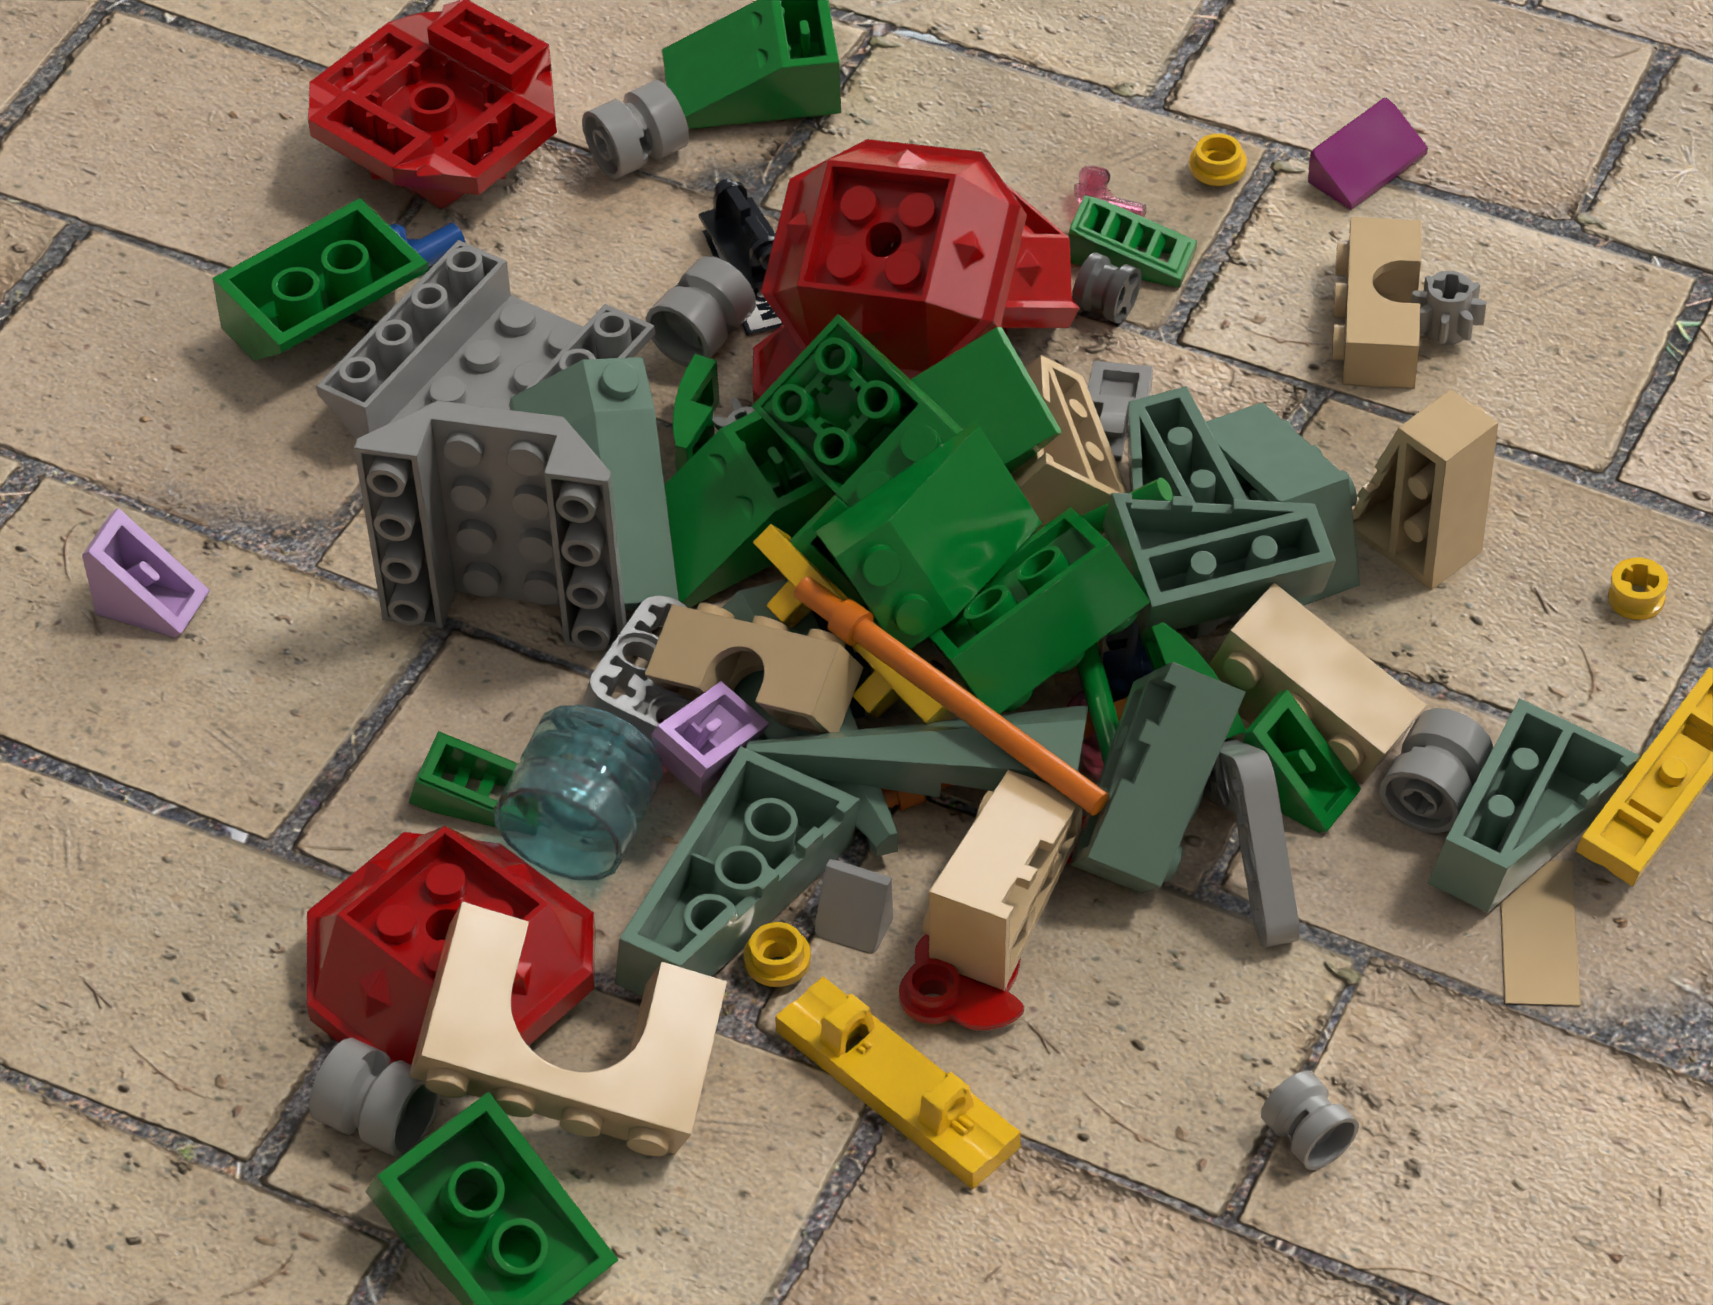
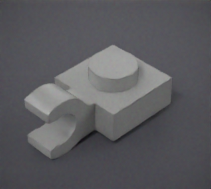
(1111, 390)

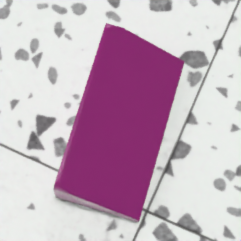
(1365, 154)

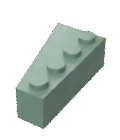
(736, 868)

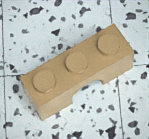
(1380, 321)
(804, 680)

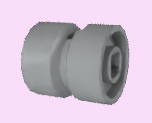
(638, 128)
(701, 310)
(1435, 770)
(368, 1093)

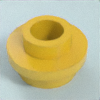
(1218, 160)
(772, 941)

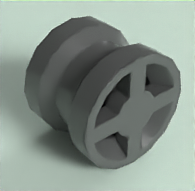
(1107, 287)

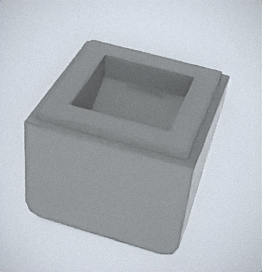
(854, 906)

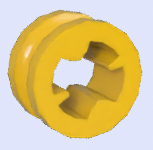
(1638, 604)

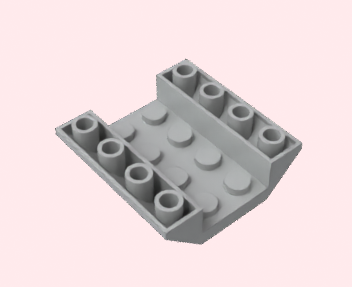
(466, 343)
(491, 510)

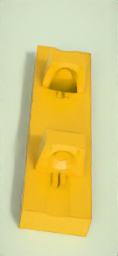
(884, 684)
(1656, 790)
(899, 1082)

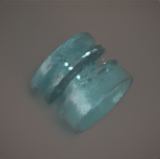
(579, 792)

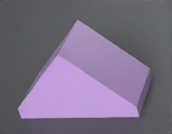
(139, 580)
(705, 737)

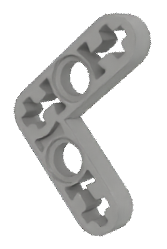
(643, 699)
(1247, 786)

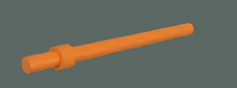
(856, 626)

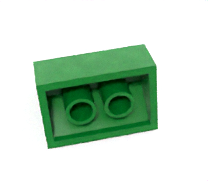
(313, 280)
(1040, 613)

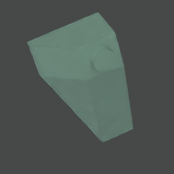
(616, 418)

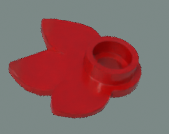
(960, 998)

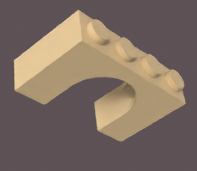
(475, 1048)

